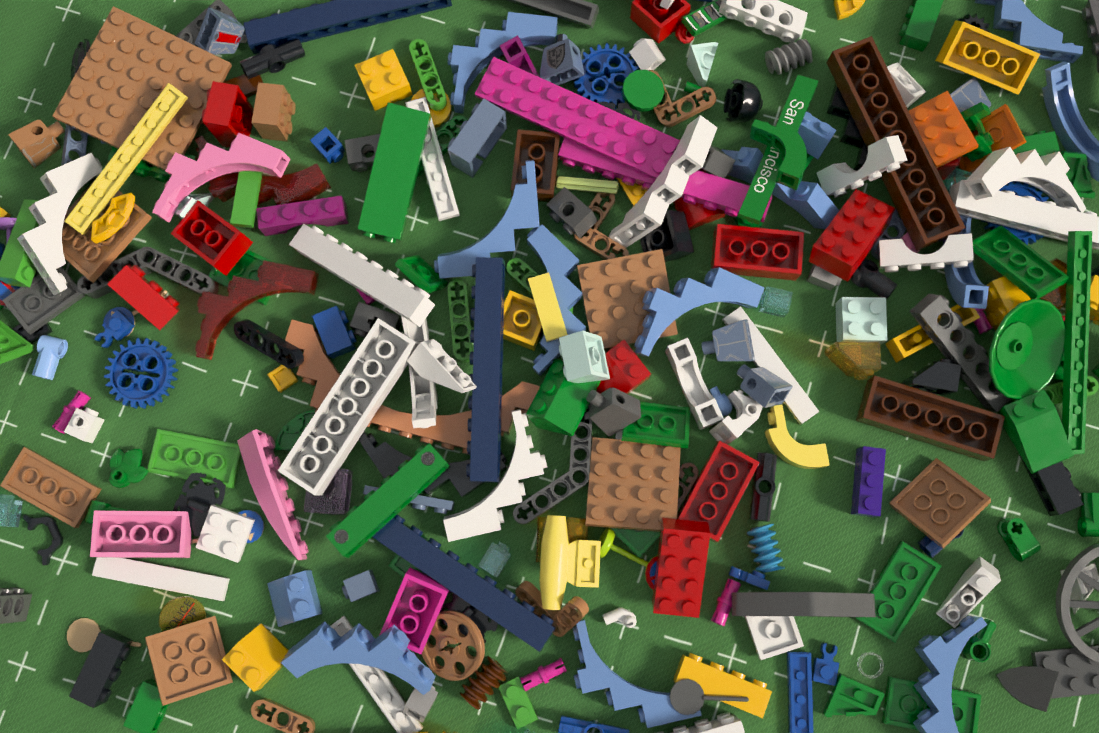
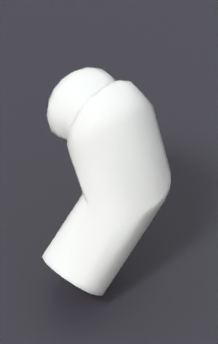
(622, 615)

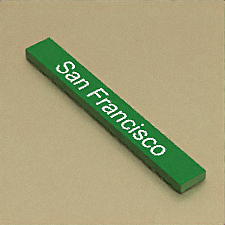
(766, 174)

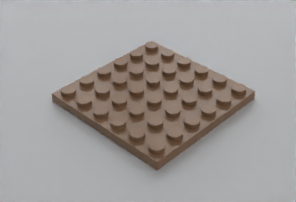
(126, 75)

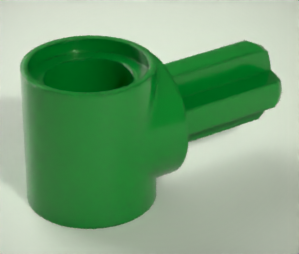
(981, 640)

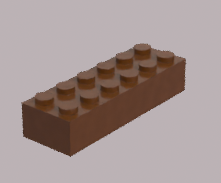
(930, 418)

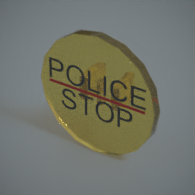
(181, 612)

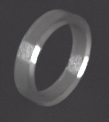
(881, 665)

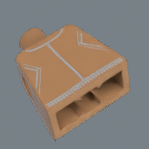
(37, 141)

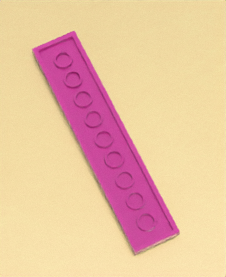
(576, 118)

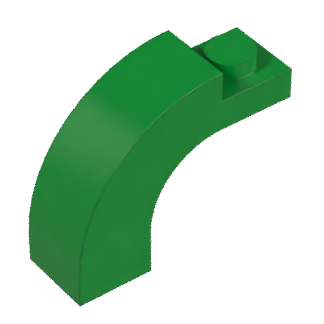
(790, 147)

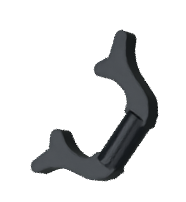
(57, 538)

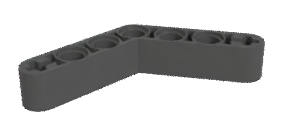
(157, 265)
(566, 479)
(803, 604)

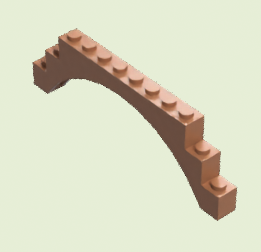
(449, 429)

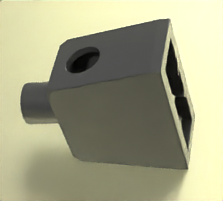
(613, 410)

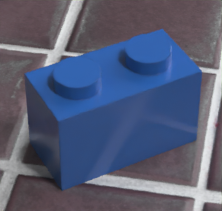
(334, 331)

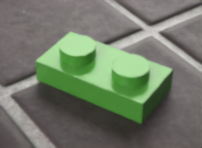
(518, 702)

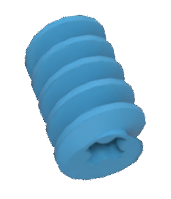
(765, 549)

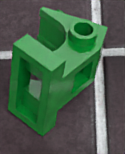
(973, 119)

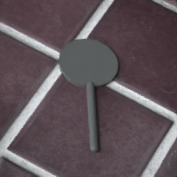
(688, 697)

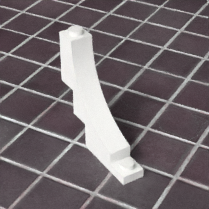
(669, 185)
(45, 241)

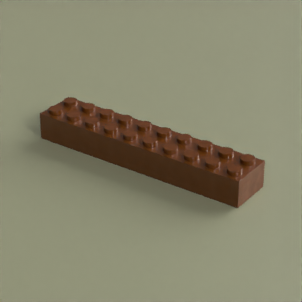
(881, 113)

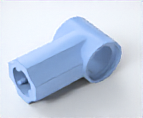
(50, 352)

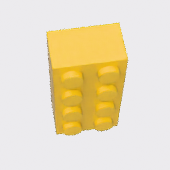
(987, 57)

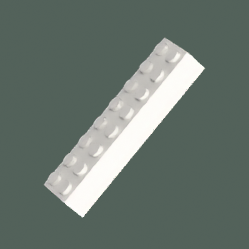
(348, 408)

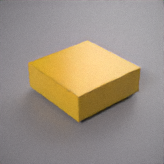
(282, 378)

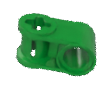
(1018, 538)

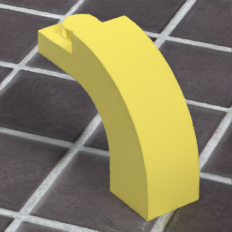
(788, 449)

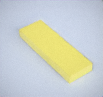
(547, 307)

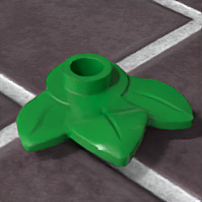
(128, 465)

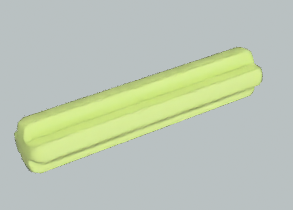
(589, 185)

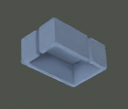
(477, 137)

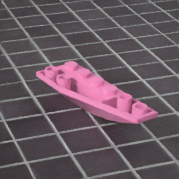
(271, 489)

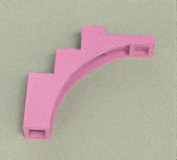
(188, 174)

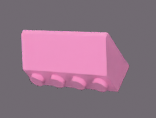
(141, 534)

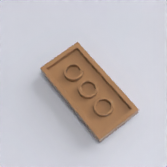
(50, 487)

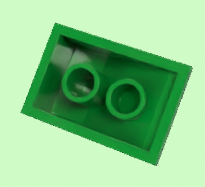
(1036, 431)

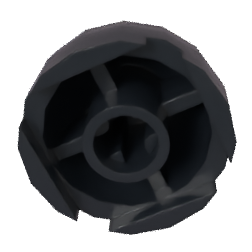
(742, 101)

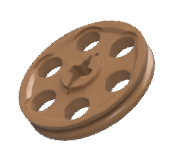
(460, 652)

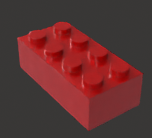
(851, 235)
(758, 251)
(719, 488)
(680, 567)

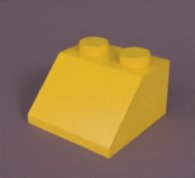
(256, 657)

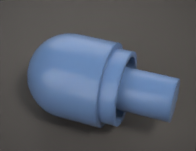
(722, 400)

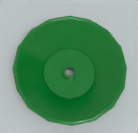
(1027, 348)

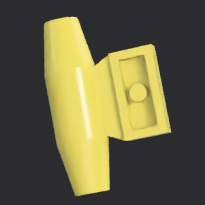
(565, 562)

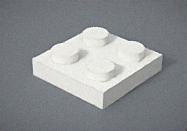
(225, 533)
(773, 634)

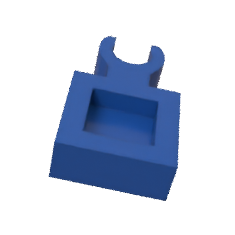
(116, 327)
(755, 578)
(825, 669)

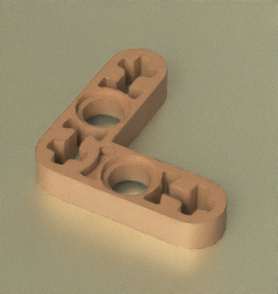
(668, 107)
(594, 235)
(564, 618)
(295, 717)

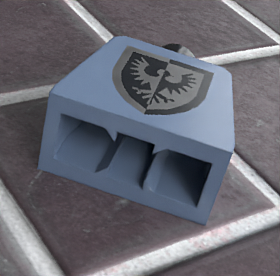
(561, 61)

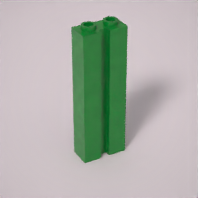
(394, 172)

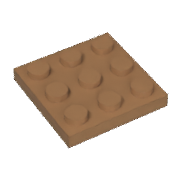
(940, 502)
(188, 660)

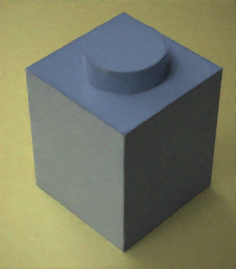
(360, 586)

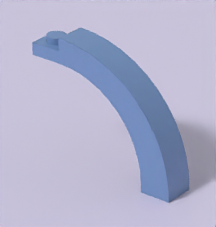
(1067, 118)
(963, 281)

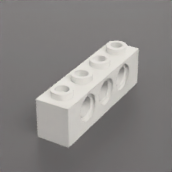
(773, 10)

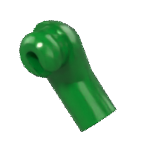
(691, 87)

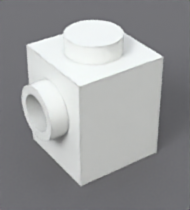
(647, 54)
(84, 424)

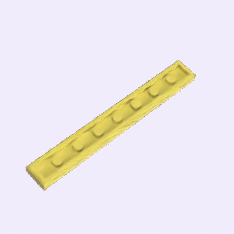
(126, 159)

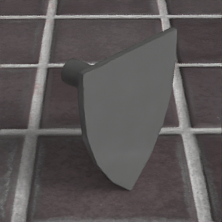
(1030, 685)

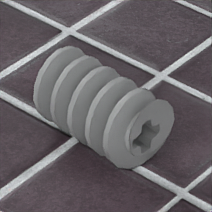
(788, 55)

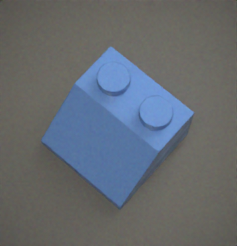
(815, 135)
(294, 598)

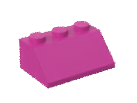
(416, 608)

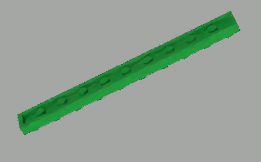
(1076, 338)

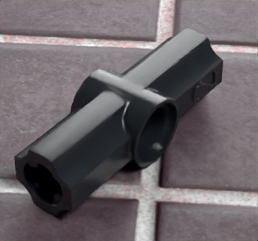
(272, 58)
(869, 276)
(762, 502)

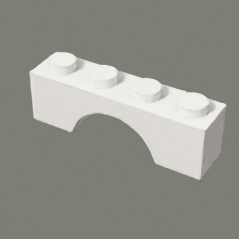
(881, 157)
(956, 251)
(696, 393)

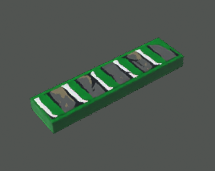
(704, 18)

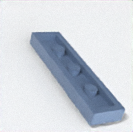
(421, 502)

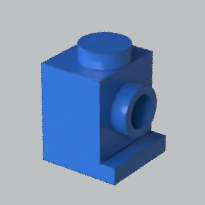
(326, 140)

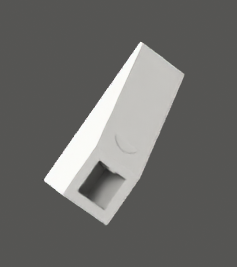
(437, 366)
(969, 591)

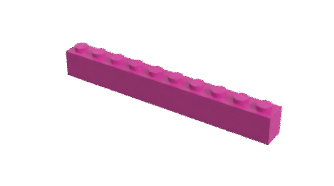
(700, 188)

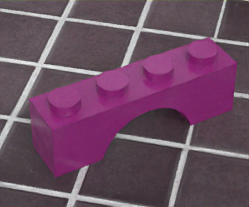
(517, 55)
(281, 218)

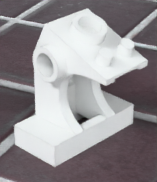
(730, 429)

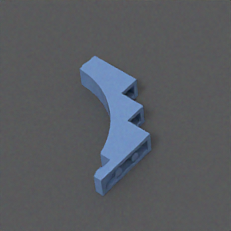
(1031, 31)
(520, 214)
(559, 264)

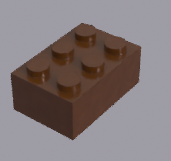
(544, 150)

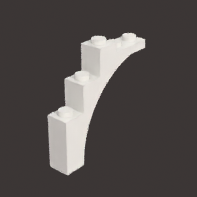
(1043, 172)
(422, 390)
(484, 515)

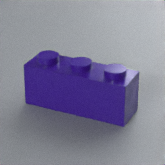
(868, 481)

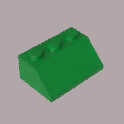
(560, 403)

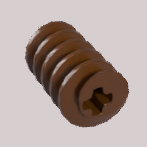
(483, 683)

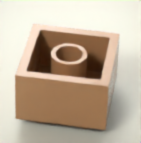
(273, 112)

